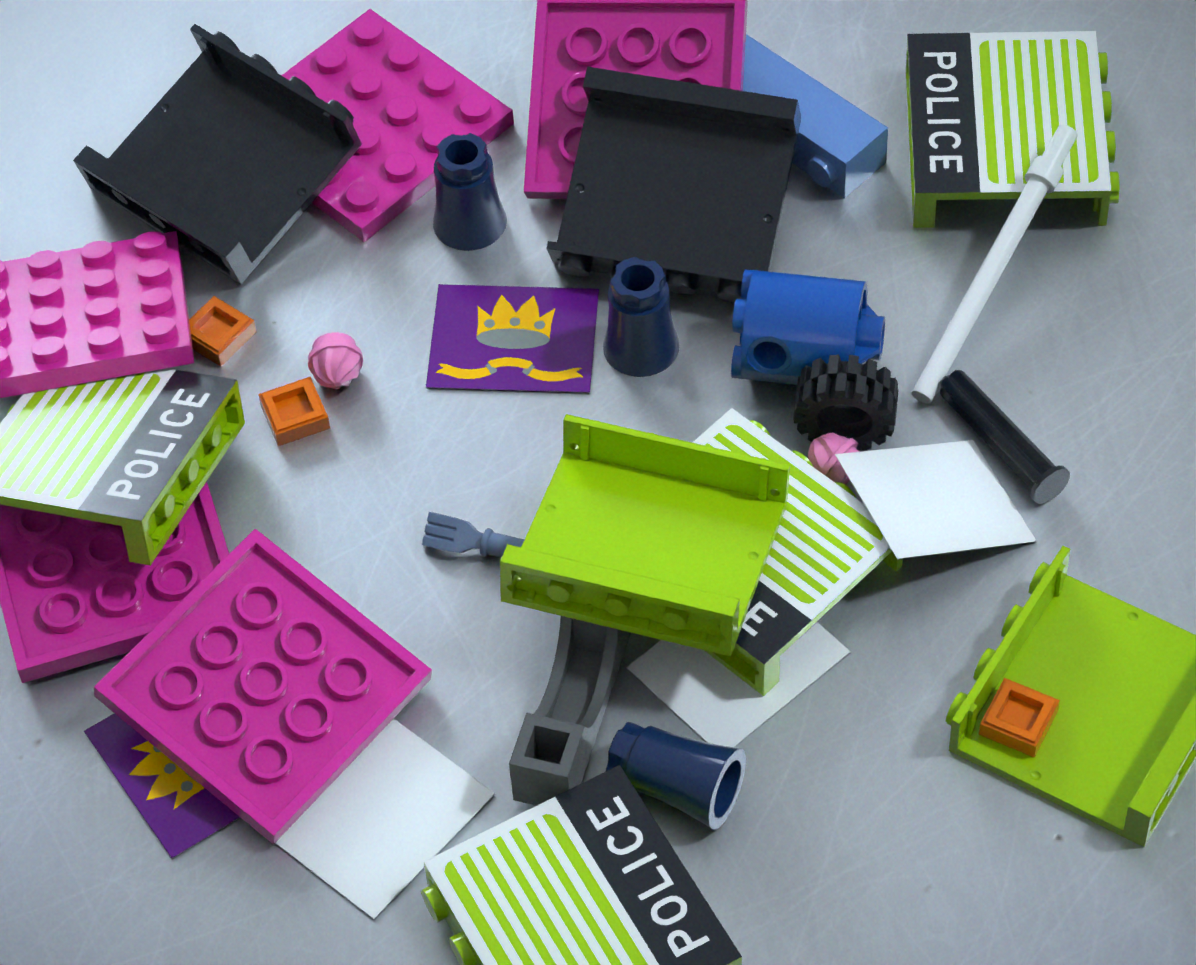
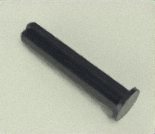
(1004, 437)

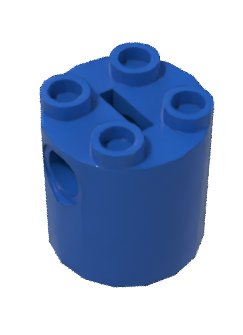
(801, 318)

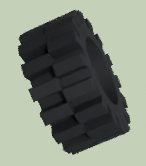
(846, 400)

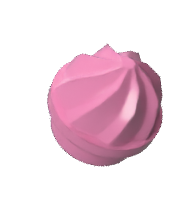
(335, 360)
(823, 458)

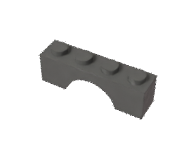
(563, 730)

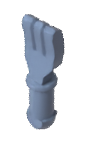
(461, 536)

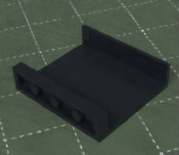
(226, 156)
(677, 181)

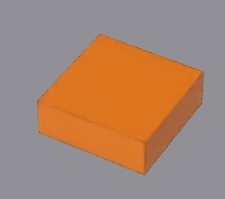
(220, 330)
(294, 411)
(1019, 717)

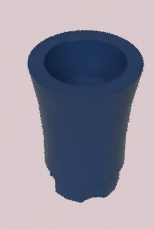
(467, 199)
(640, 323)
(680, 771)

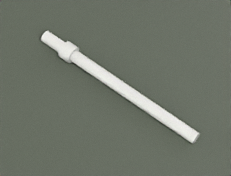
(1041, 179)

